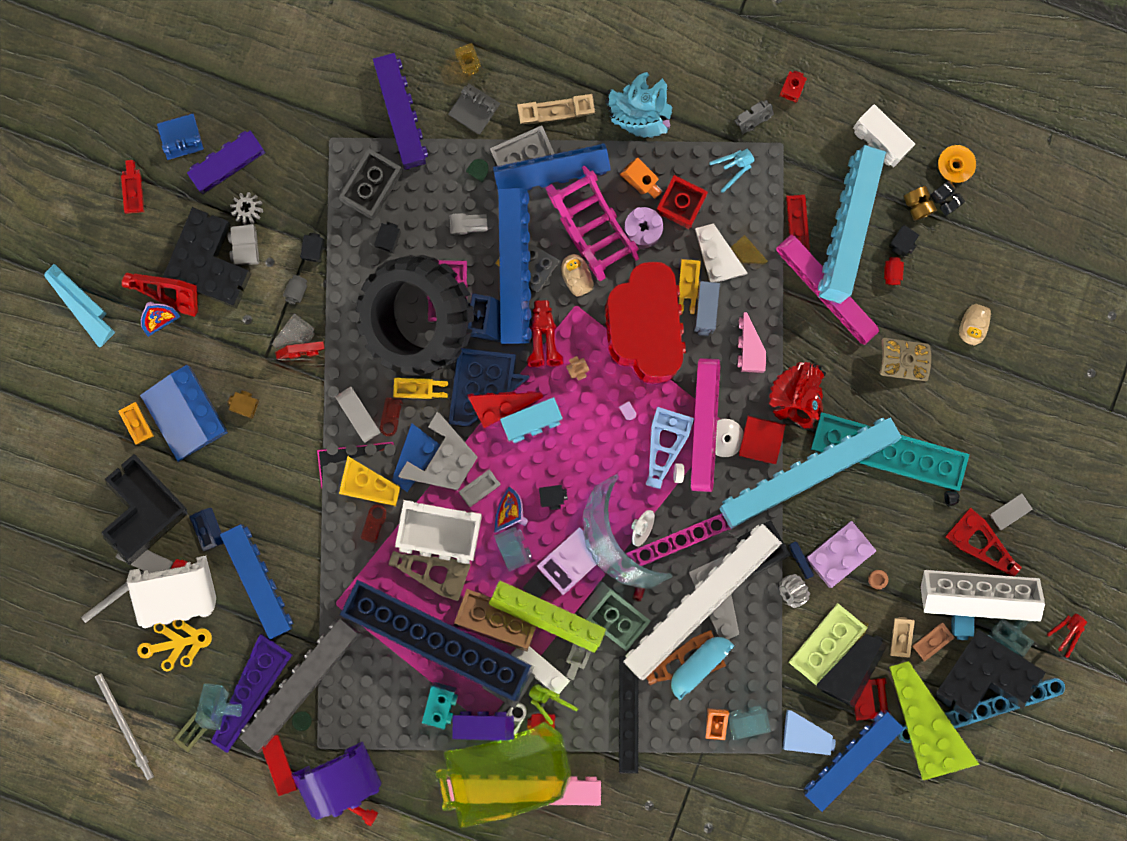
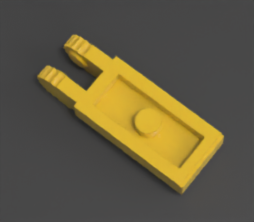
(689, 282)
(418, 388)

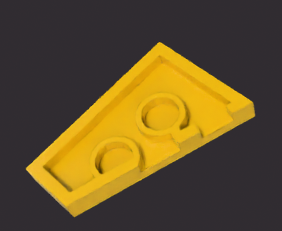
(366, 484)

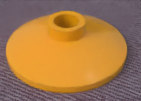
(963, 157)

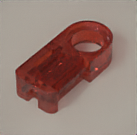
(390, 415)
(372, 526)

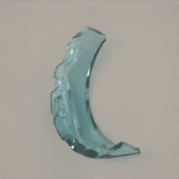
(604, 547)

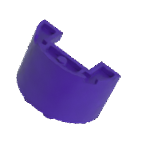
(338, 783)

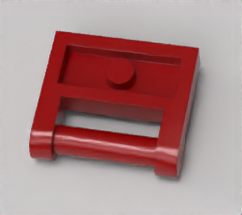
(865, 707)

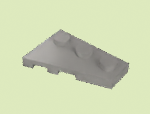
(523, 147)

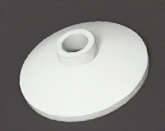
(734, 430)
(642, 527)

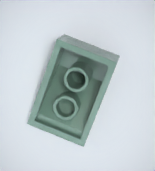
(615, 614)

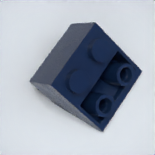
(486, 318)

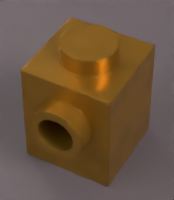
(243, 404)

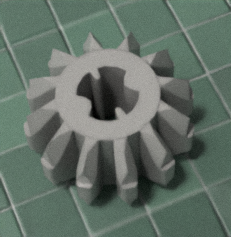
(240, 206)
(794, 591)

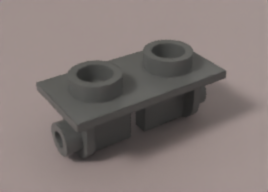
(761, 112)

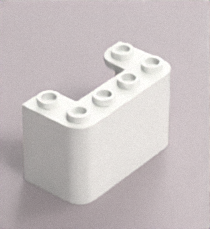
(438, 531)
(172, 593)

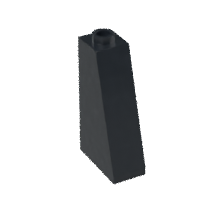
(853, 671)

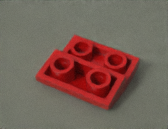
(761, 440)

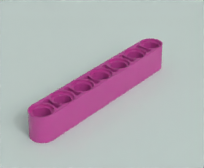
(811, 273)
(705, 425)
(670, 540)

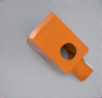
(635, 172)

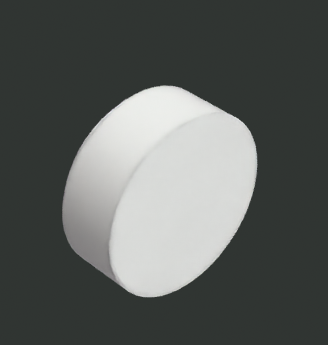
(678, 473)

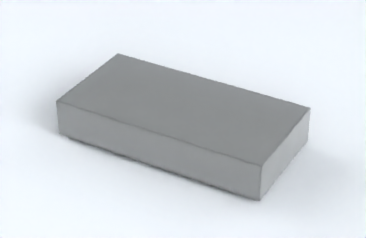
(479, 488)
(1010, 511)

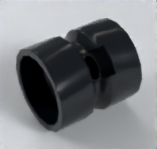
(943, 193)

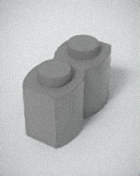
(244, 245)

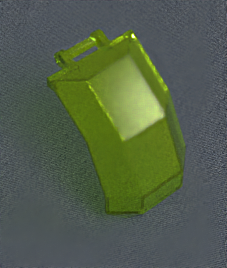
(505, 776)

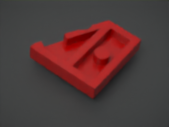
(297, 350)

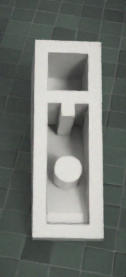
(542, 669)

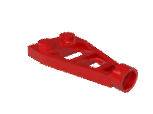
(185, 292)
(966, 527)

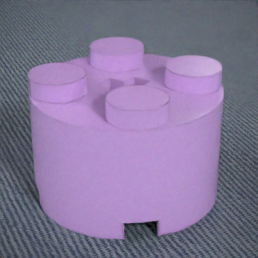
(641, 217)

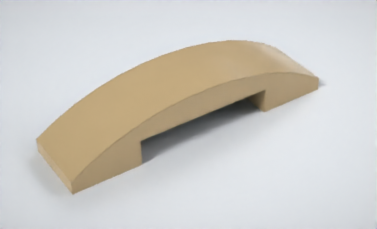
(556, 110)

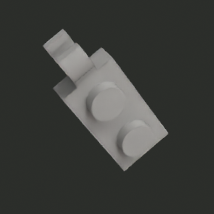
(577, 658)

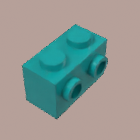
(439, 705)

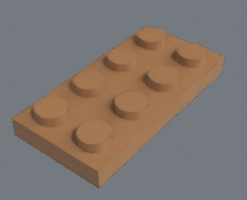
(490, 622)

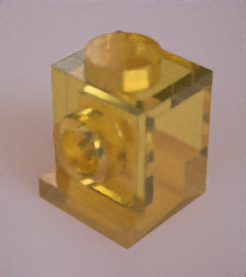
(465, 53)

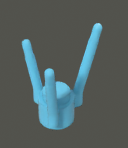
(742, 159)

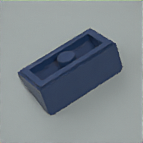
(206, 529)

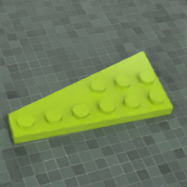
(932, 735)

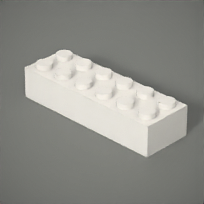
(982, 595)

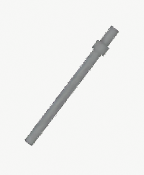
(141, 761)

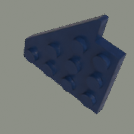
(479, 374)

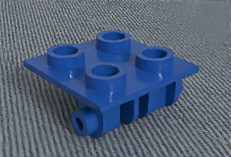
(180, 136)

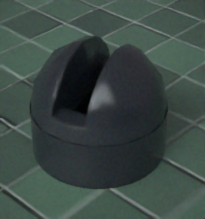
(951, 498)

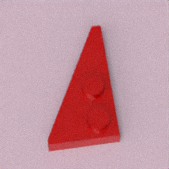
(493, 406)

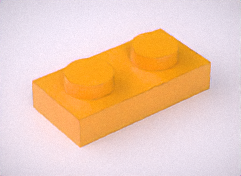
(136, 423)

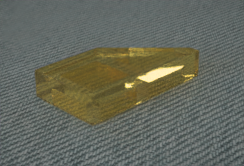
(747, 252)

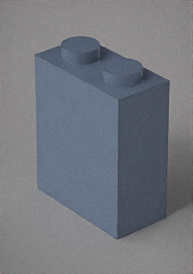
(706, 308)

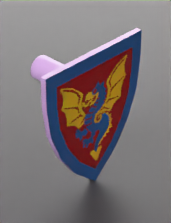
(156, 317)
(509, 511)

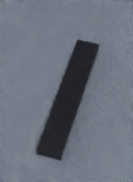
(628, 718)

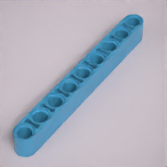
(990, 709)

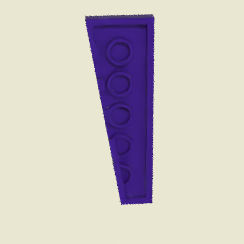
(257, 678)

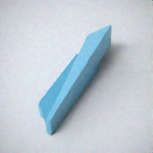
(81, 305)

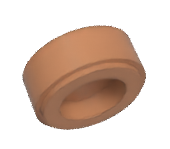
(878, 579)

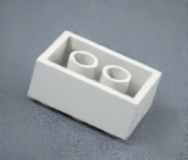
(883, 135)

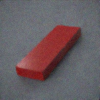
(798, 218)
(279, 766)

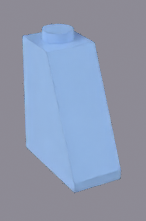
(805, 736)

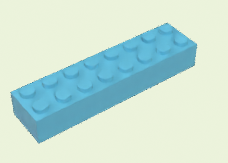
(851, 224)

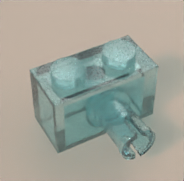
(512, 548)
(1012, 636)
(214, 706)

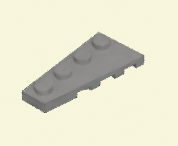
(724, 615)

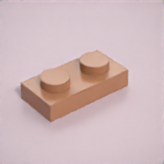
(933, 641)

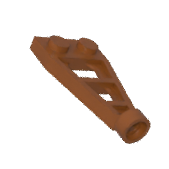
(693, 643)

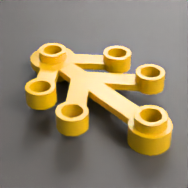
(178, 644)

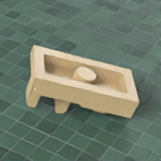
(902, 637)

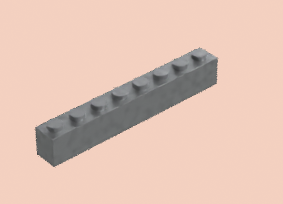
(300, 685)

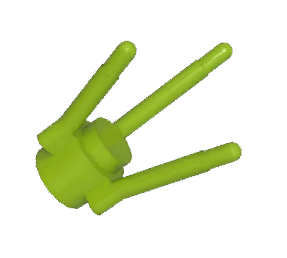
(541, 695)

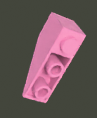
(752, 350)

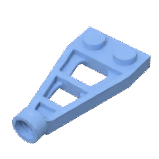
(673, 423)

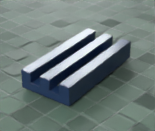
(801, 560)

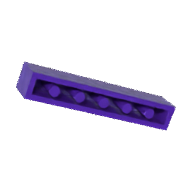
(399, 111)

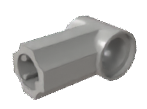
(462, 224)

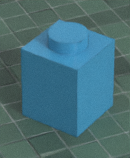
(962, 626)

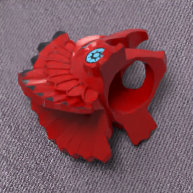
(798, 389)

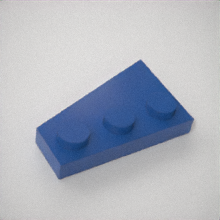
(417, 450)

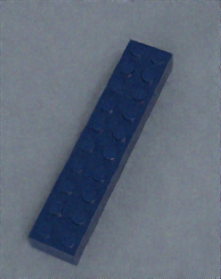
(437, 640)

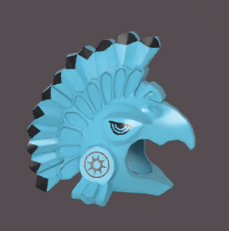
(639, 108)

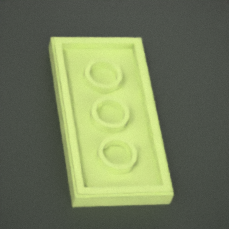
(828, 644)

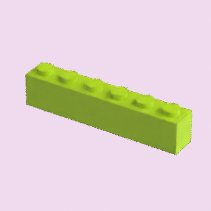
(547, 616)

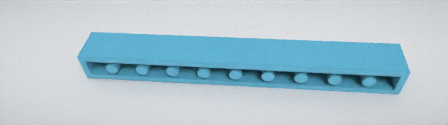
(809, 473)

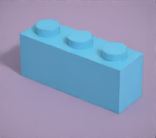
(532, 420)

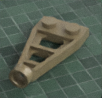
(454, 580)

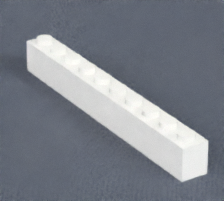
(702, 601)

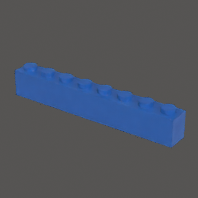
(514, 266)

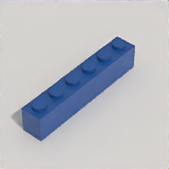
(552, 168)
(256, 581)
(853, 760)

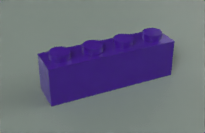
(225, 162)

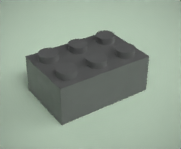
(370, 184)

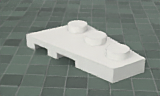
(717, 255)

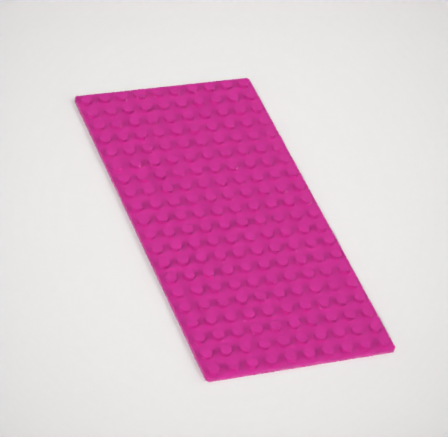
(578, 455)

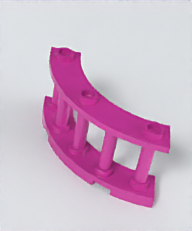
(577, 233)

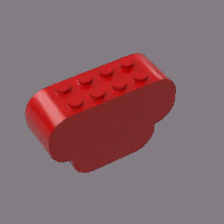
(646, 323)

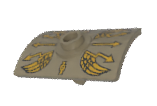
(905, 359)

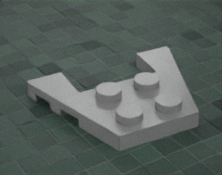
(449, 463)

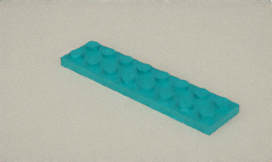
(906, 457)

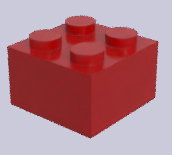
(681, 202)

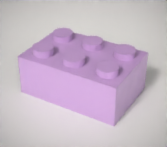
(840, 554)

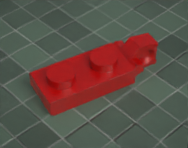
(132, 189)

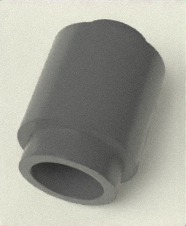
(295, 289)

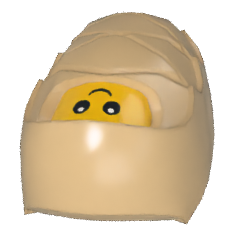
(577, 275)
(975, 324)

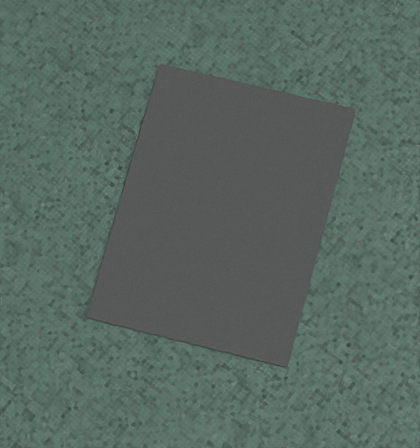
(371, 689)

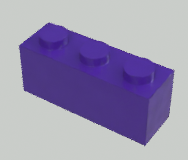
(483, 726)

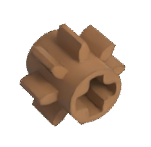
(577, 368)

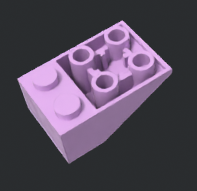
(568, 562)

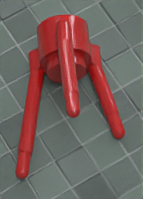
(1075, 625)

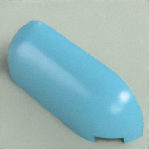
(699, 665)

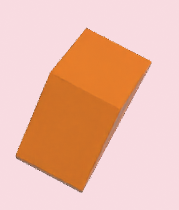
(716, 723)

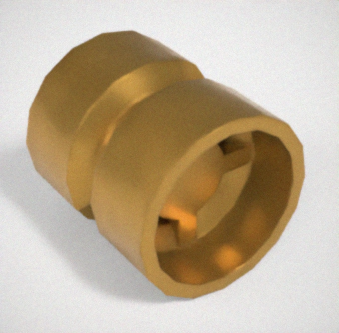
(920, 203)

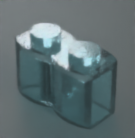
(748, 723)

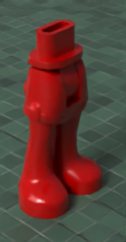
(543, 324)

